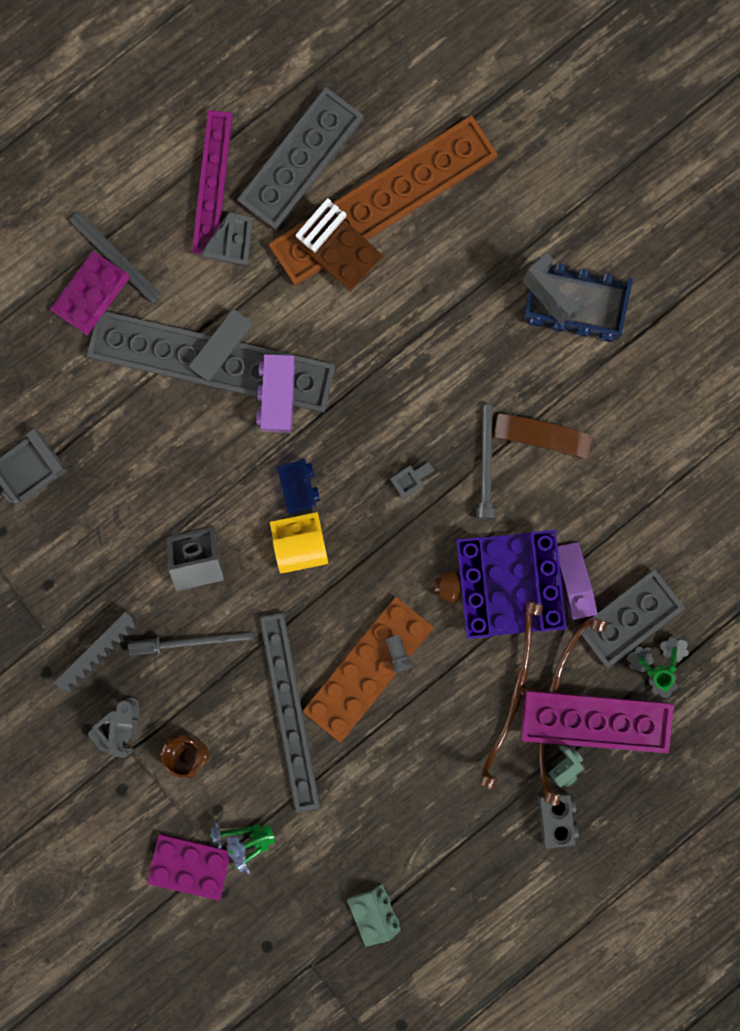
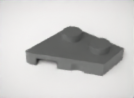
(230, 241)

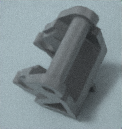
(116, 728)

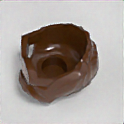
(184, 756)

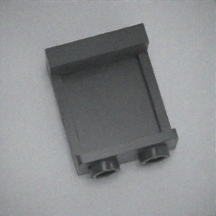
(550, 294)
(29, 468)

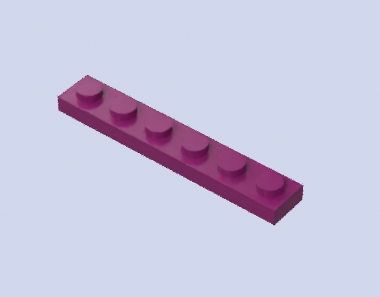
(212, 178)

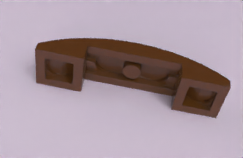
(543, 435)

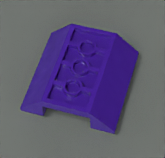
(504, 575)

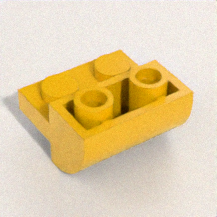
(298, 543)

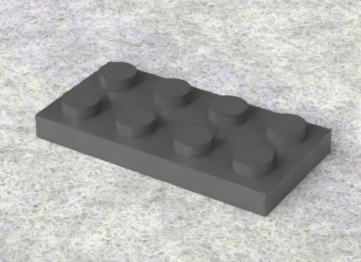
(632, 618)

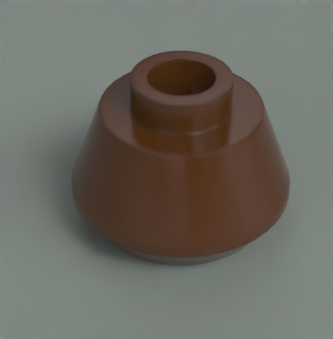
(448, 586)

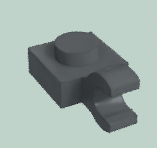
(409, 481)

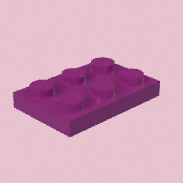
(90, 293)
(189, 867)

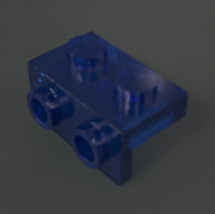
(298, 486)

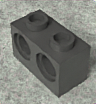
(550, 821)

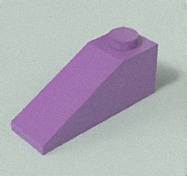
(575, 582)

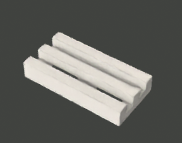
(333, 210)

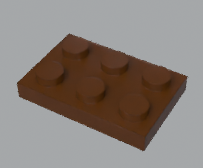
(344, 253)

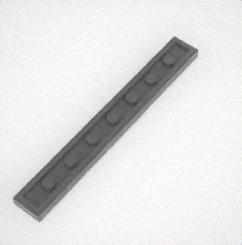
(289, 712)

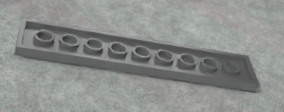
(171, 351)

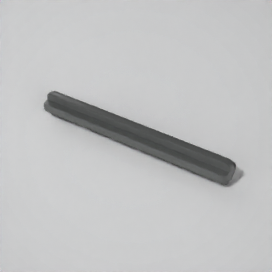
(115, 257)

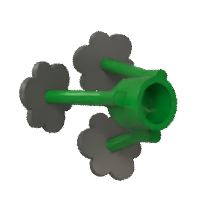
(663, 676)

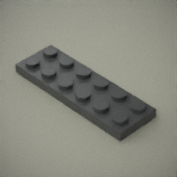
(300, 159)

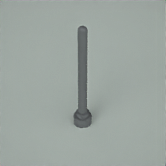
(485, 508)

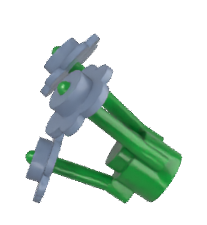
(259, 839)

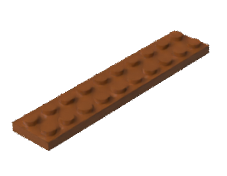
(397, 191)

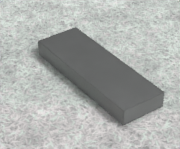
(221, 345)

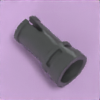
(400, 659)

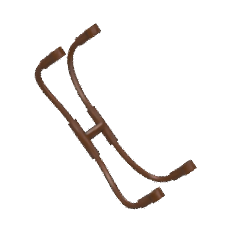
(519, 690)

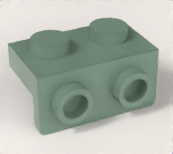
(566, 771)
(374, 916)

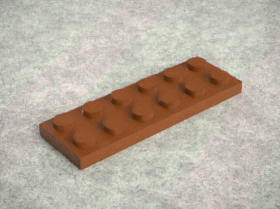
(366, 670)

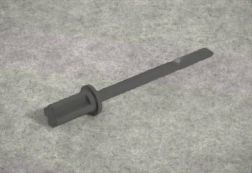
(153, 646)

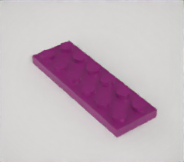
(597, 721)

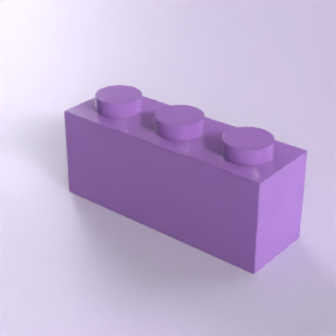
(276, 393)

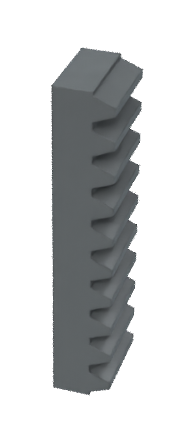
(94, 653)

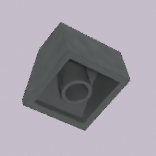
(194, 559)

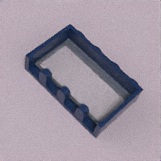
(603, 309)

